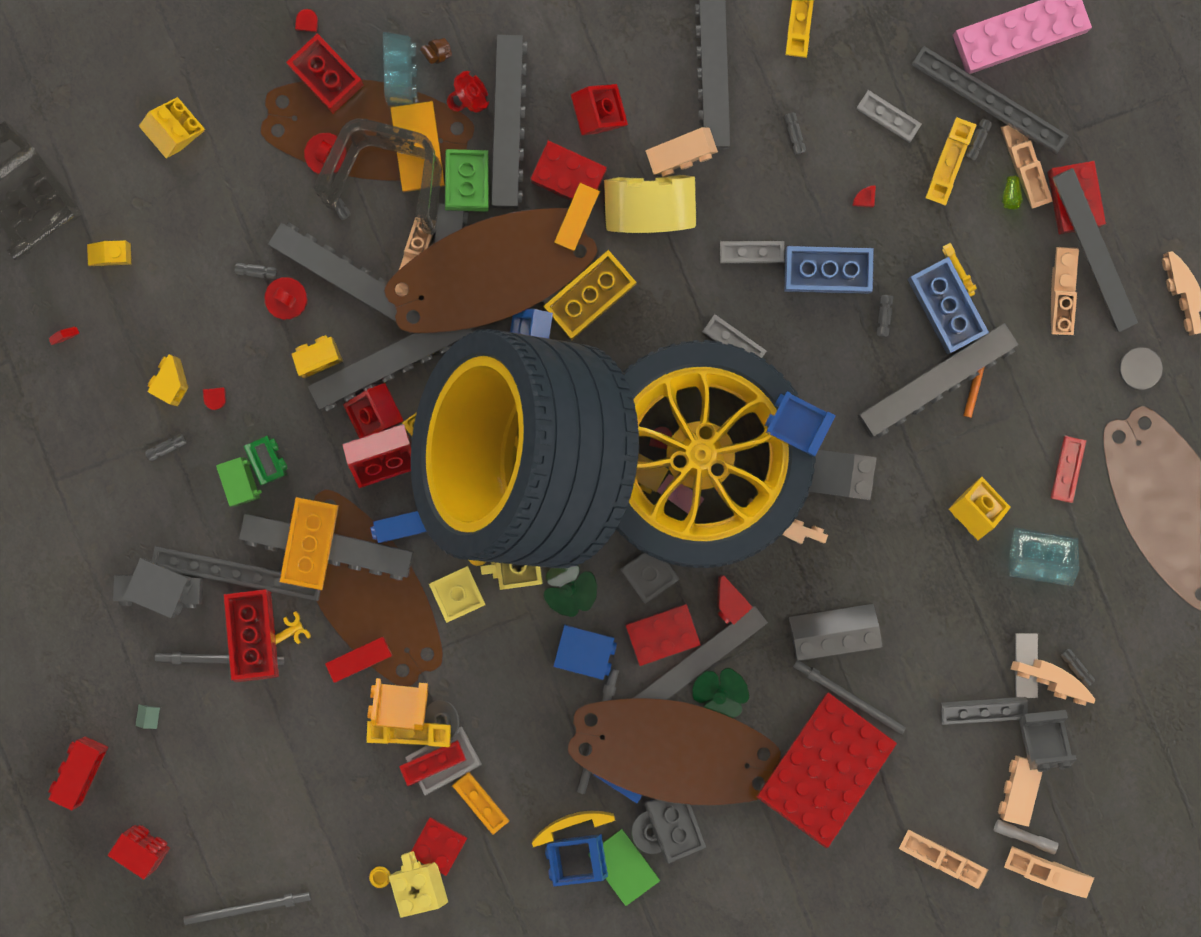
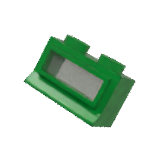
(265, 460)

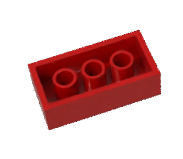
(251, 635)

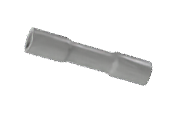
(1038, 841)

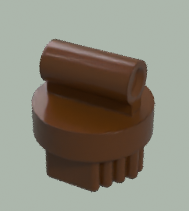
(437, 51)

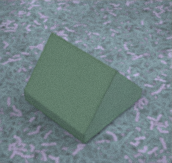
(147, 717)

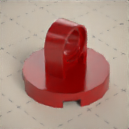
(470, 92)
(318, 150)
(286, 298)

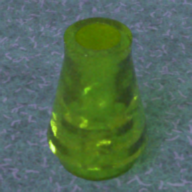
(1012, 194)

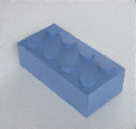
(828, 269)
(948, 305)

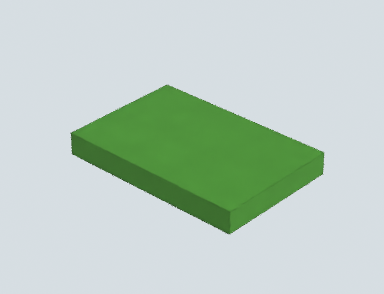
(466, 180)
(627, 868)

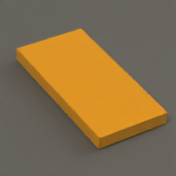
(421, 119)
(309, 543)

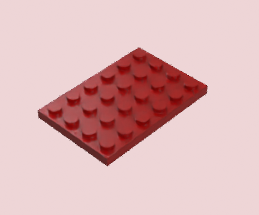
(826, 770)

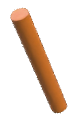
(973, 394)

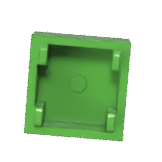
(238, 481)

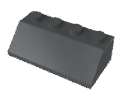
(835, 632)

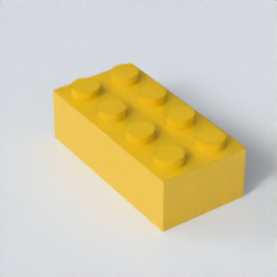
(590, 295)

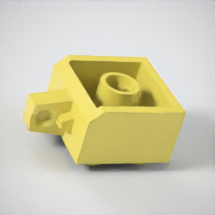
(511, 577)
(417, 886)

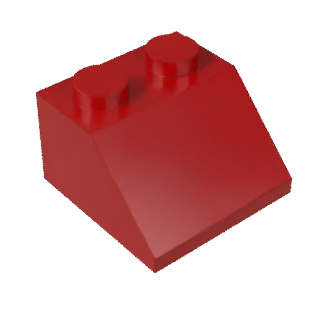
(599, 109)
(373, 411)
(730, 602)

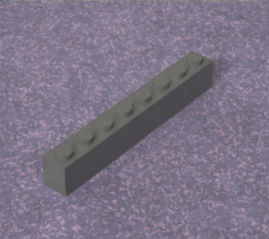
(713, 70)
(507, 121)
(336, 269)
(382, 366)
(938, 380)
(343, 549)

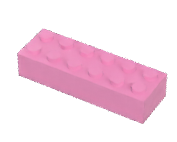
(1020, 32)

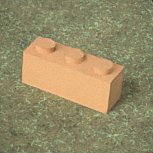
(682, 152)
(1020, 792)

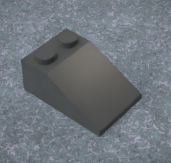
(843, 474)

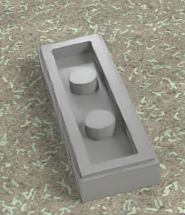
(888, 116)
(751, 252)
(723, 332)
(1026, 652)

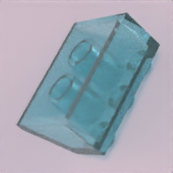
(399, 69)
(1044, 557)

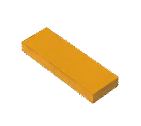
(577, 217)
(480, 803)

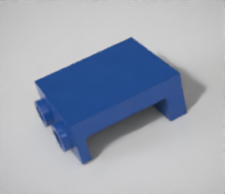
(799, 423)
(585, 652)

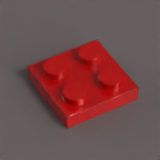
(438, 845)

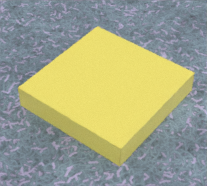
(457, 594)

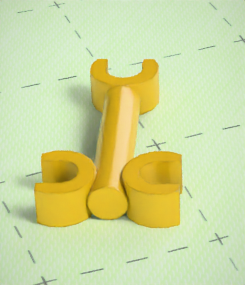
(949, 251)
(295, 629)

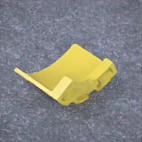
(650, 205)

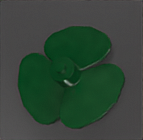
(572, 594)
(726, 695)

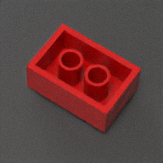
(325, 73)
(563, 171)
(1089, 183)
(379, 455)
(663, 634)
(77, 773)
(139, 851)

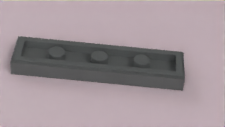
(983, 710)

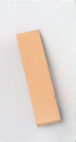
(1027, 167)
(943, 859)

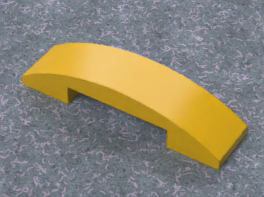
(799, 28)
(950, 161)
(432, 735)
(598, 818)

